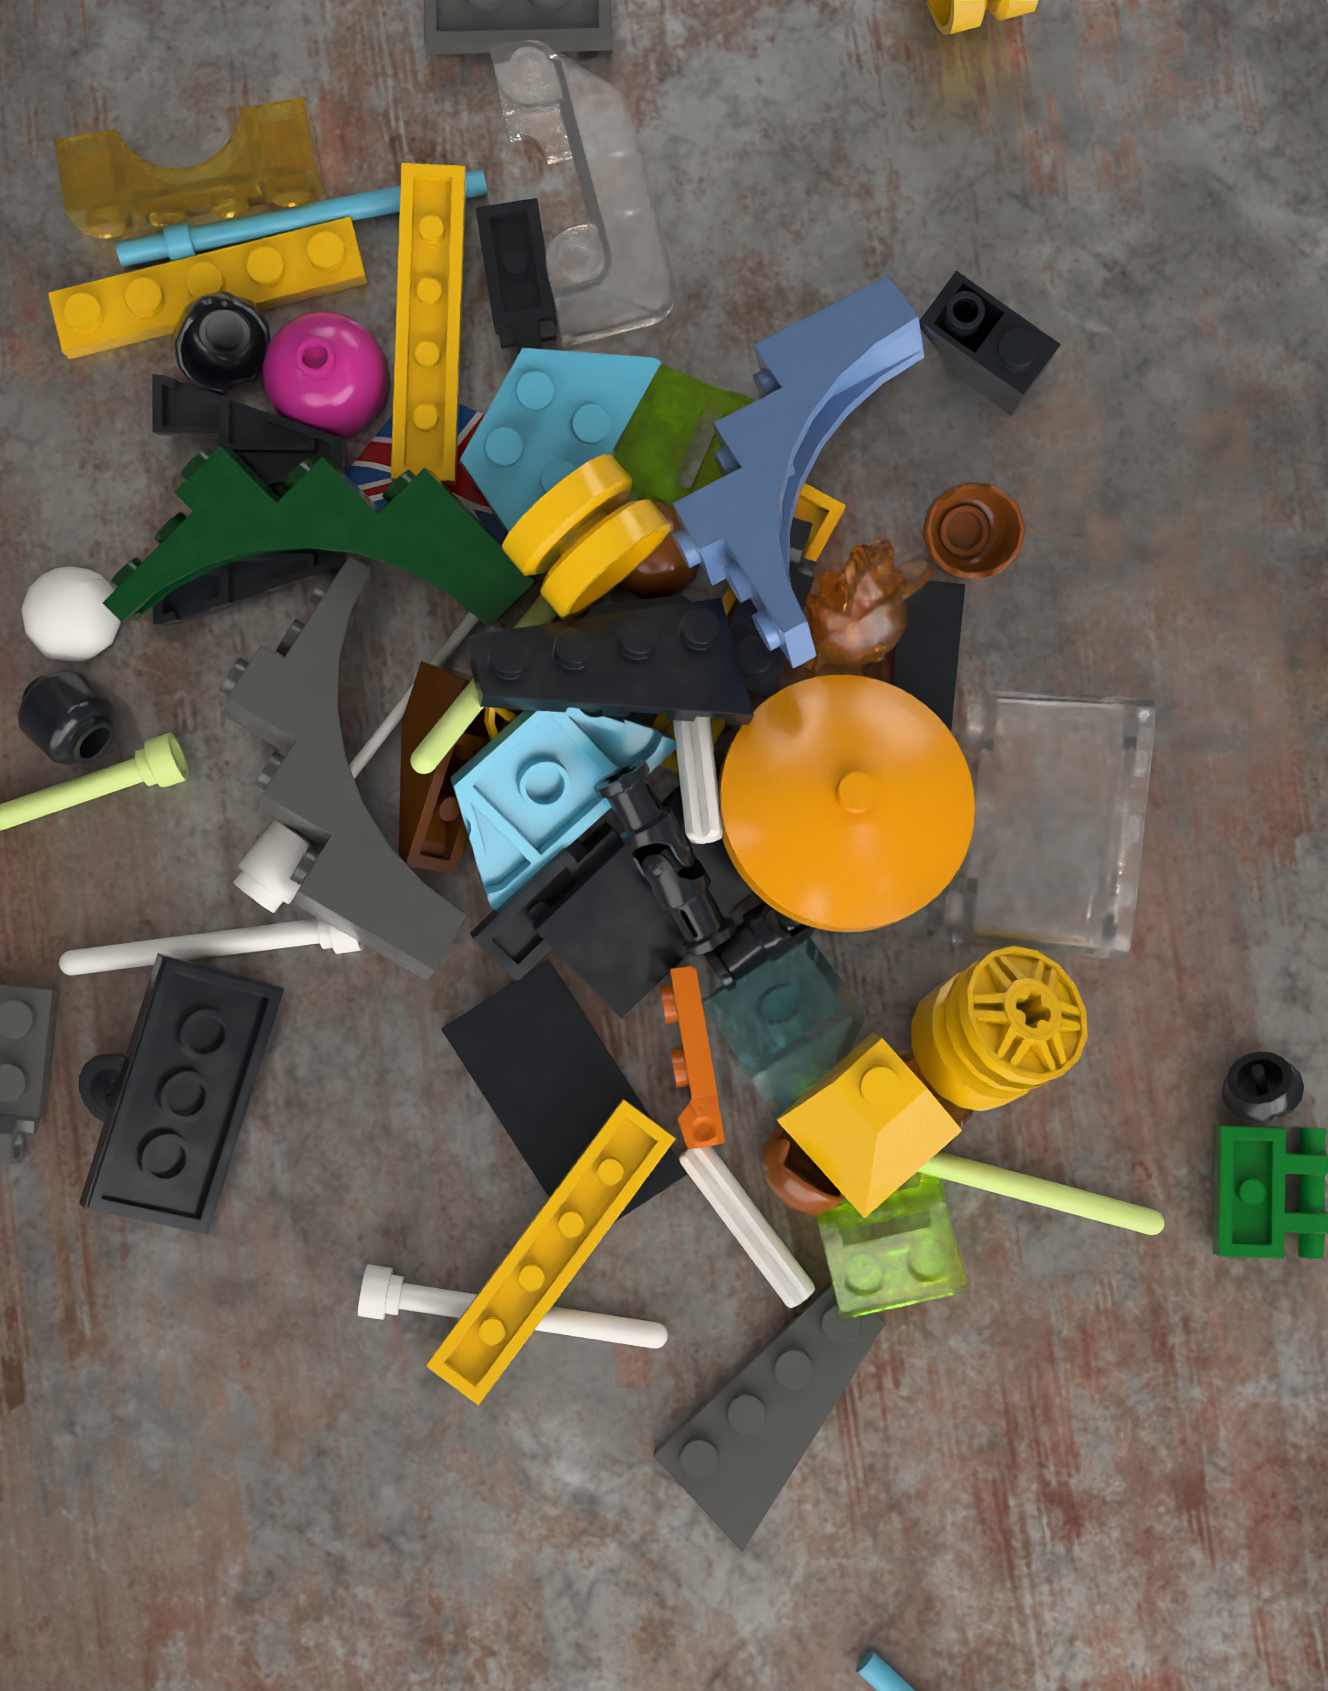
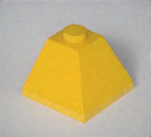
(869, 1124)

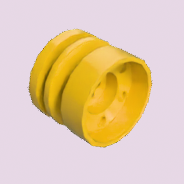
(999, 1029)

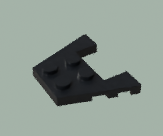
(273, 450)

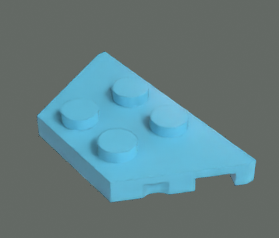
(549, 422)
(536, 792)

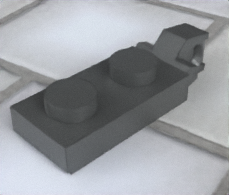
(26, 1057)

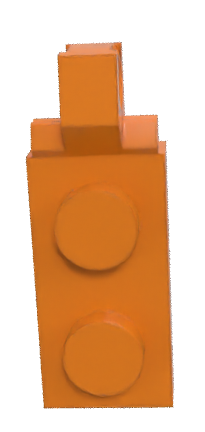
(693, 1064)

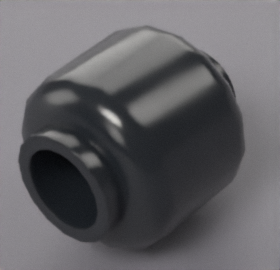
(67, 717)

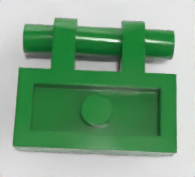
(1251, 1191)

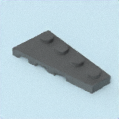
(761, 1421)

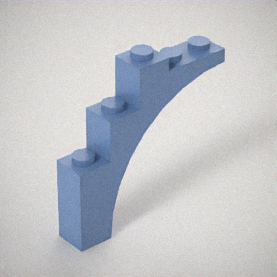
(807, 388)

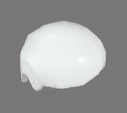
(67, 614)

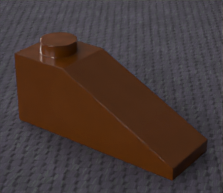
(429, 814)

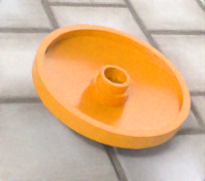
(846, 803)

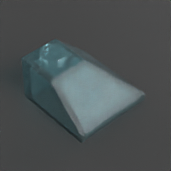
(787, 1023)

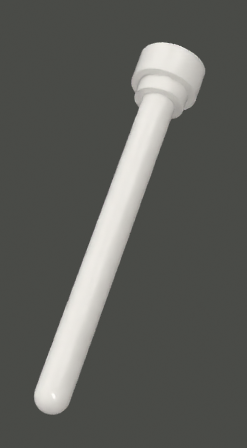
(208, 945)
(387, 1294)

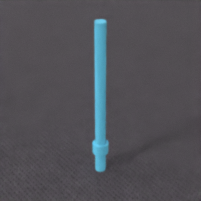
(183, 240)

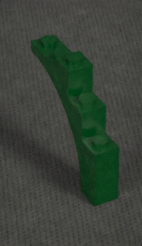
(323, 509)

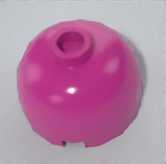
(326, 373)

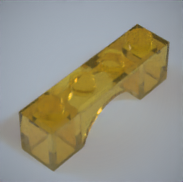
(264, 162)

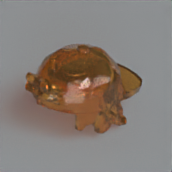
(862, 607)

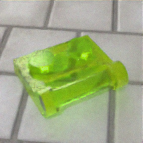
(665, 429)
(895, 1267)

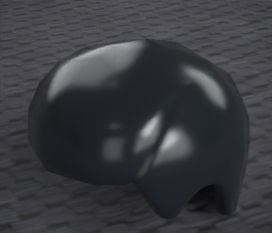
(221, 341)

